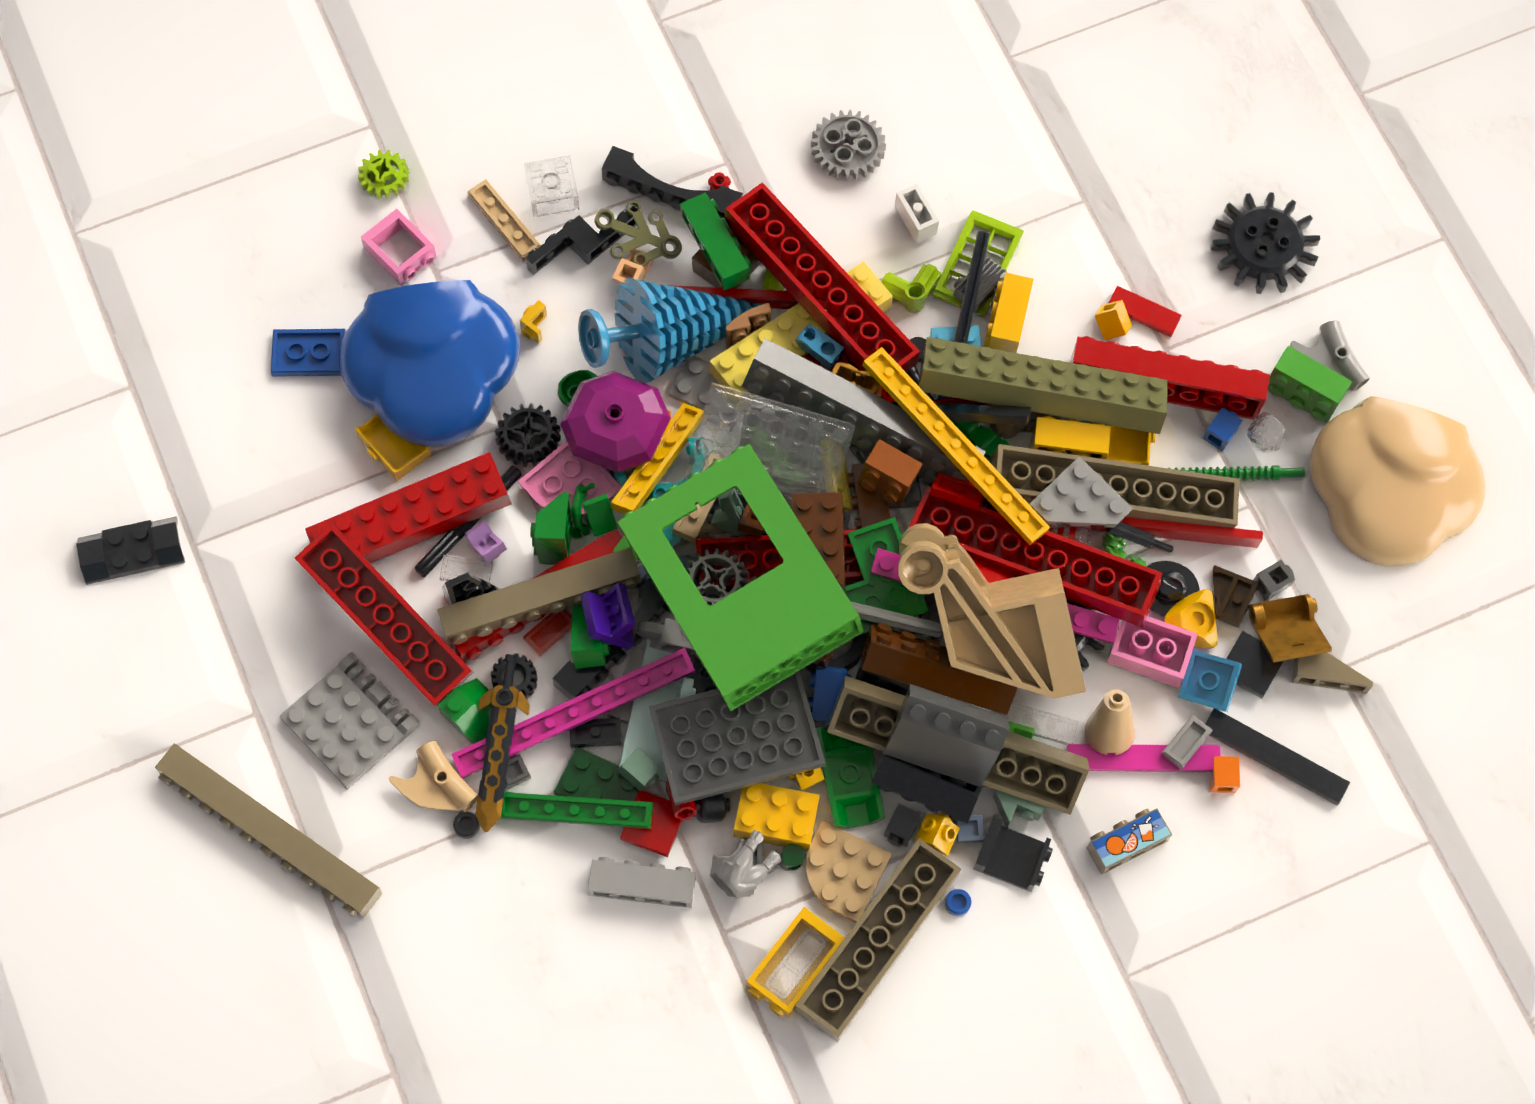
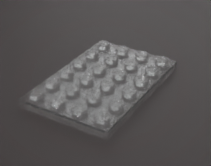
(795, 445)

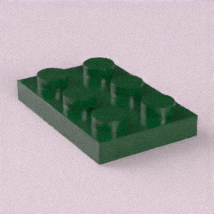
(594, 778)

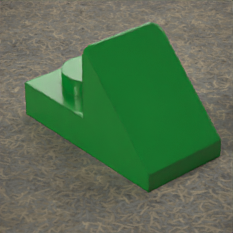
(599, 515)

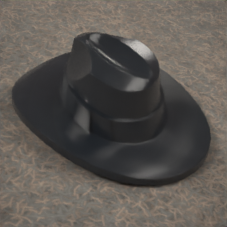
(1175, 585)

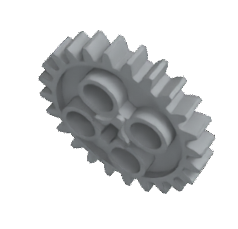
(848, 145)

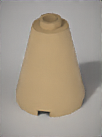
(1111, 724)

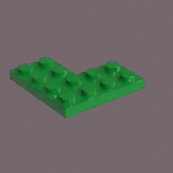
(876, 590)

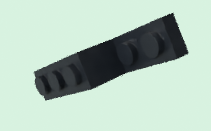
(580, 238)

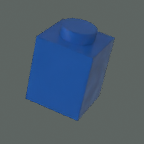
(1222, 429)

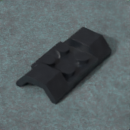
(130, 550)

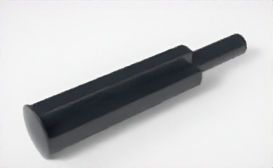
(1138, 536)

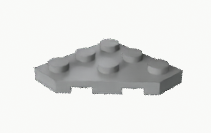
(1080, 499)

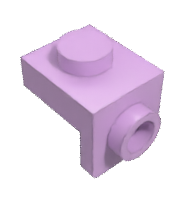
(485, 542)

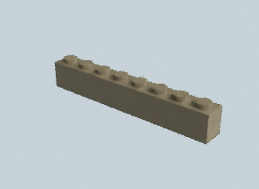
(537, 596)

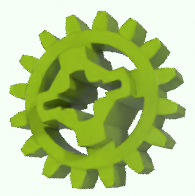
(390, 180)

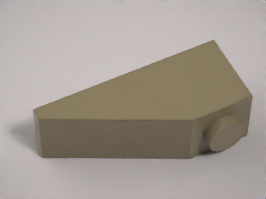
(1329, 672)

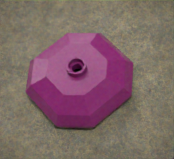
(618, 441)

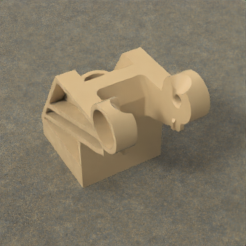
(997, 629)

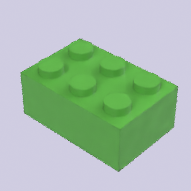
(1307, 384)

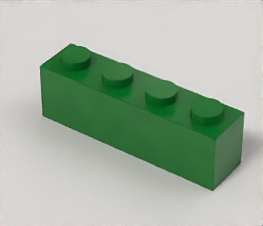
(715, 241)

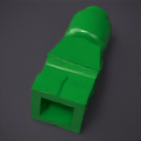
(981, 437)

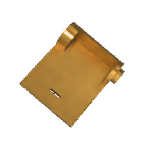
(1288, 627)

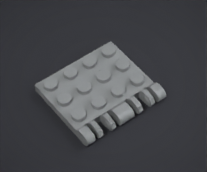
(345, 724)

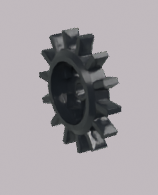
(1278, 259)

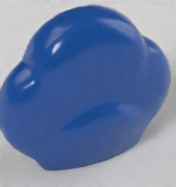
(430, 359)

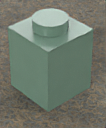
(639, 769)

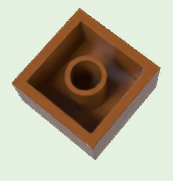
(889, 473)

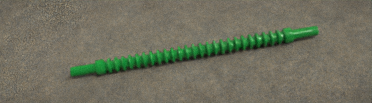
(1273, 472)

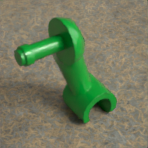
(578, 498)

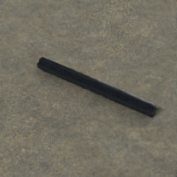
(972, 287)
(454, 535)

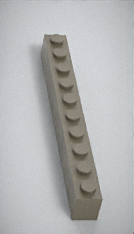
(268, 830)

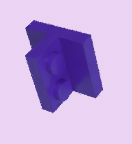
(610, 616)

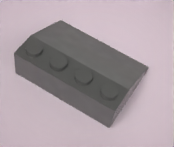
(947, 735)

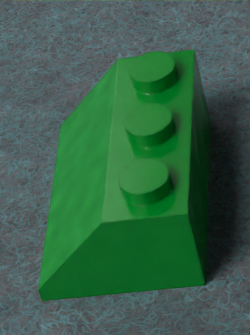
(553, 531)

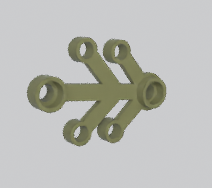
(641, 234)

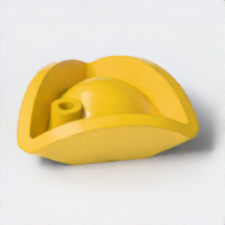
(1196, 615)

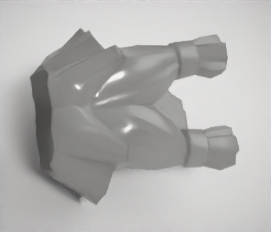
(737, 873)

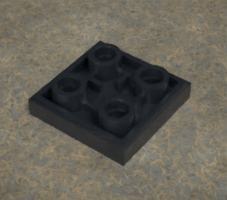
(1257, 667)

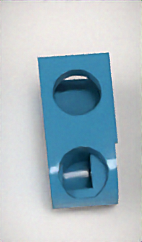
(819, 346)

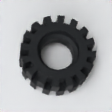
(523, 665)

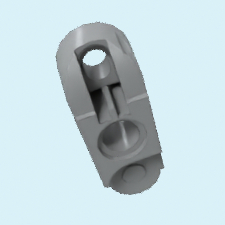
(665, 636)

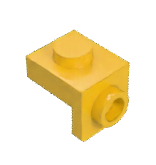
(531, 319)

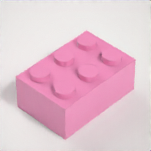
(1153, 651)

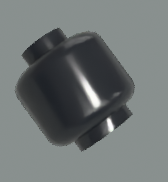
(712, 808)

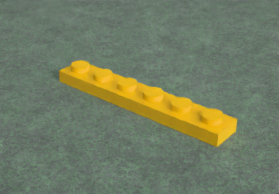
(648, 475)

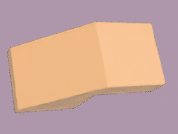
(628, 269)

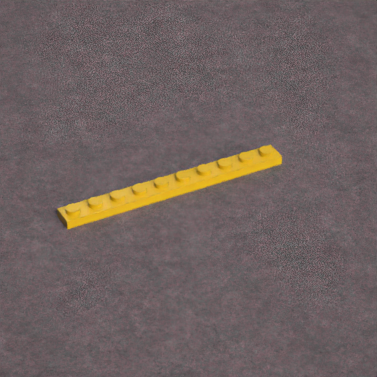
(956, 446)

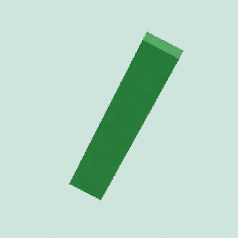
(577, 810)

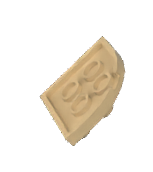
(844, 870)

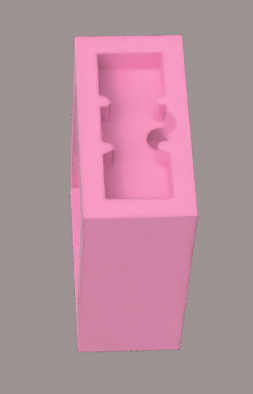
(386, 229)

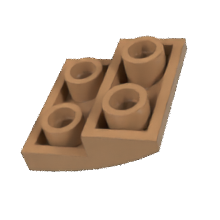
(747, 324)

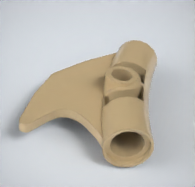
(427, 789)

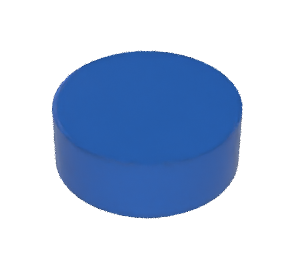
(958, 902)

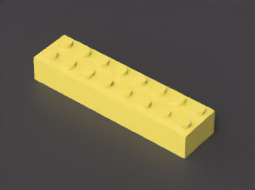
(733, 364)

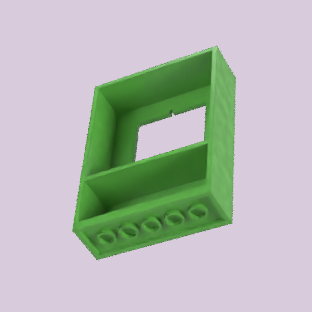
(771, 622)

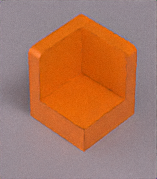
(1225, 775)

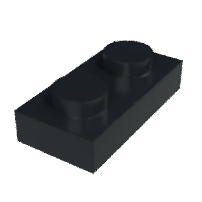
(597, 733)

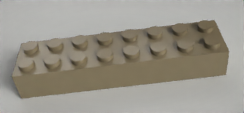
(877, 940)

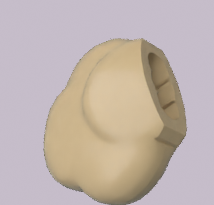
(1396, 480)

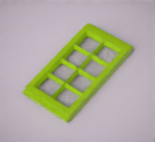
(1000, 249)

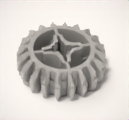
(723, 575)

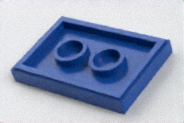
(306, 352)

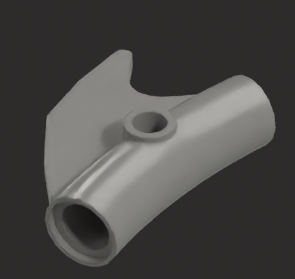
(1335, 353)

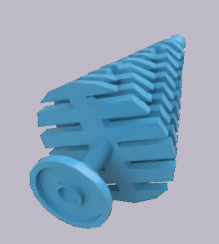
(657, 326)

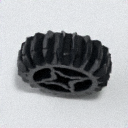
(509, 431)

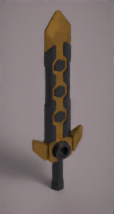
(498, 740)

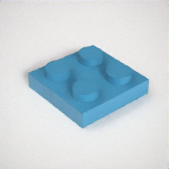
(1210, 680)

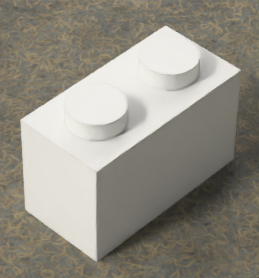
(916, 213)

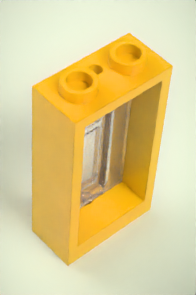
(794, 963)

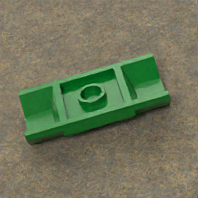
(849, 781)

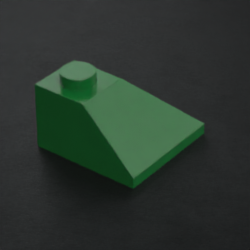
(462, 710)

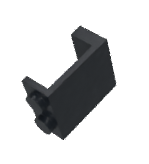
(1013, 856)

